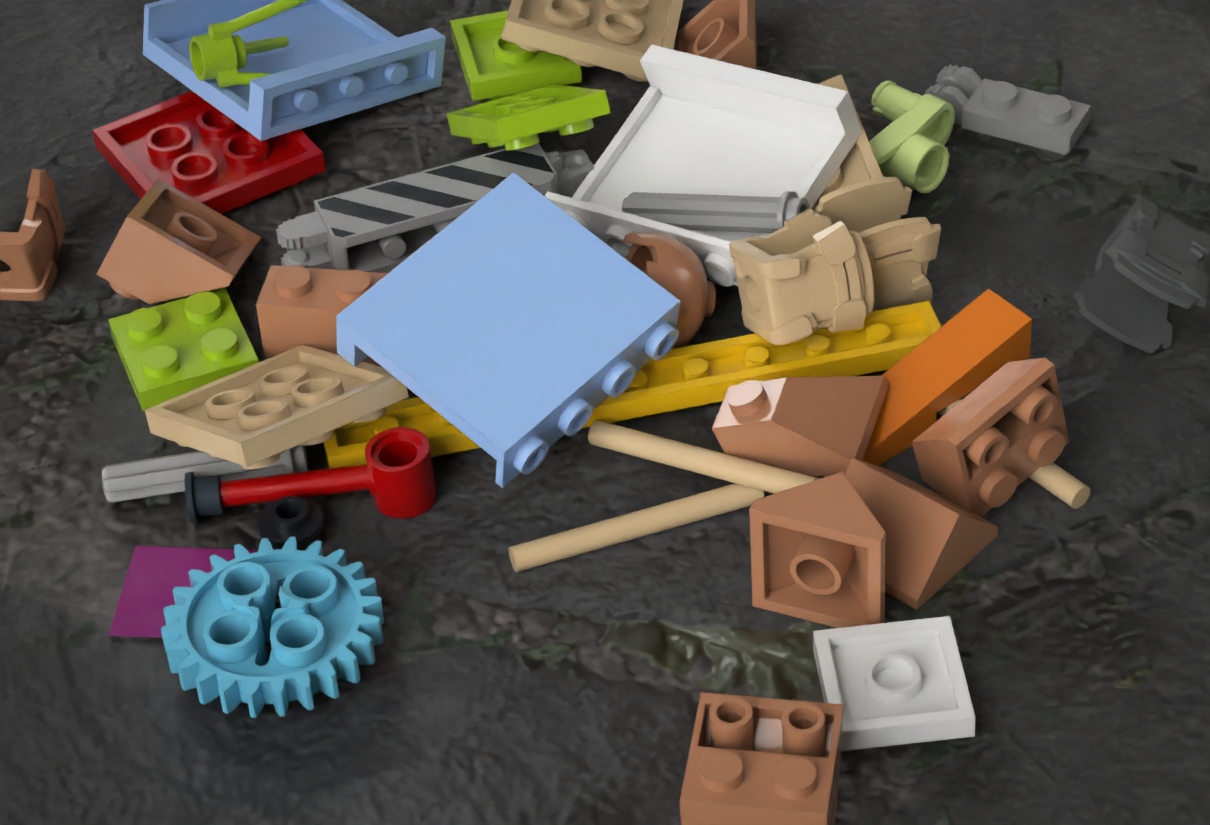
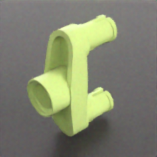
(915, 139)

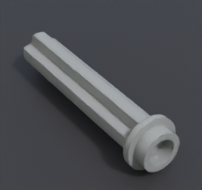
(717, 212)
(167, 473)

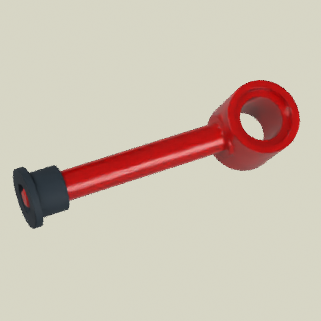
(396, 473)

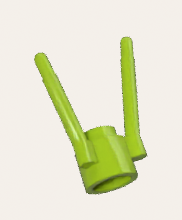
(222, 54)

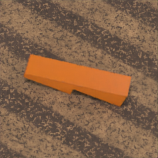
(946, 369)

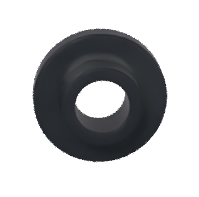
(291, 518)

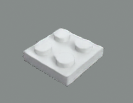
(895, 682)

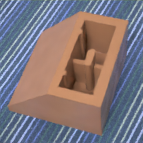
(995, 437)
(762, 762)

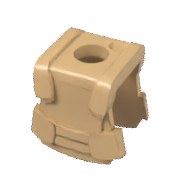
(895, 246)
(803, 279)

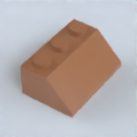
(302, 306)

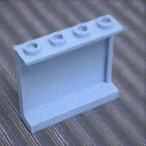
(328, 70)
(512, 324)

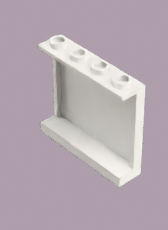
(714, 133)

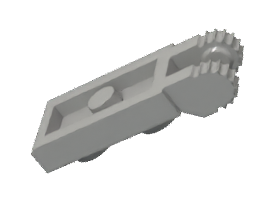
(1011, 111)

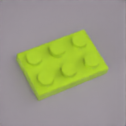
(521, 116)

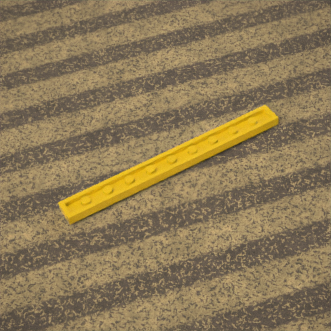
(687, 378)

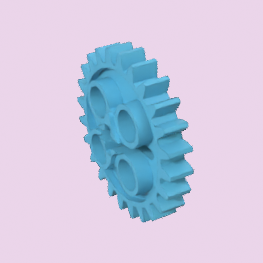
(316, 637)

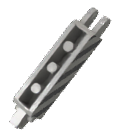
(392, 219)

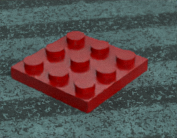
(204, 154)

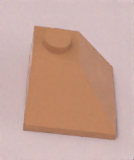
(174, 248)
(801, 421)

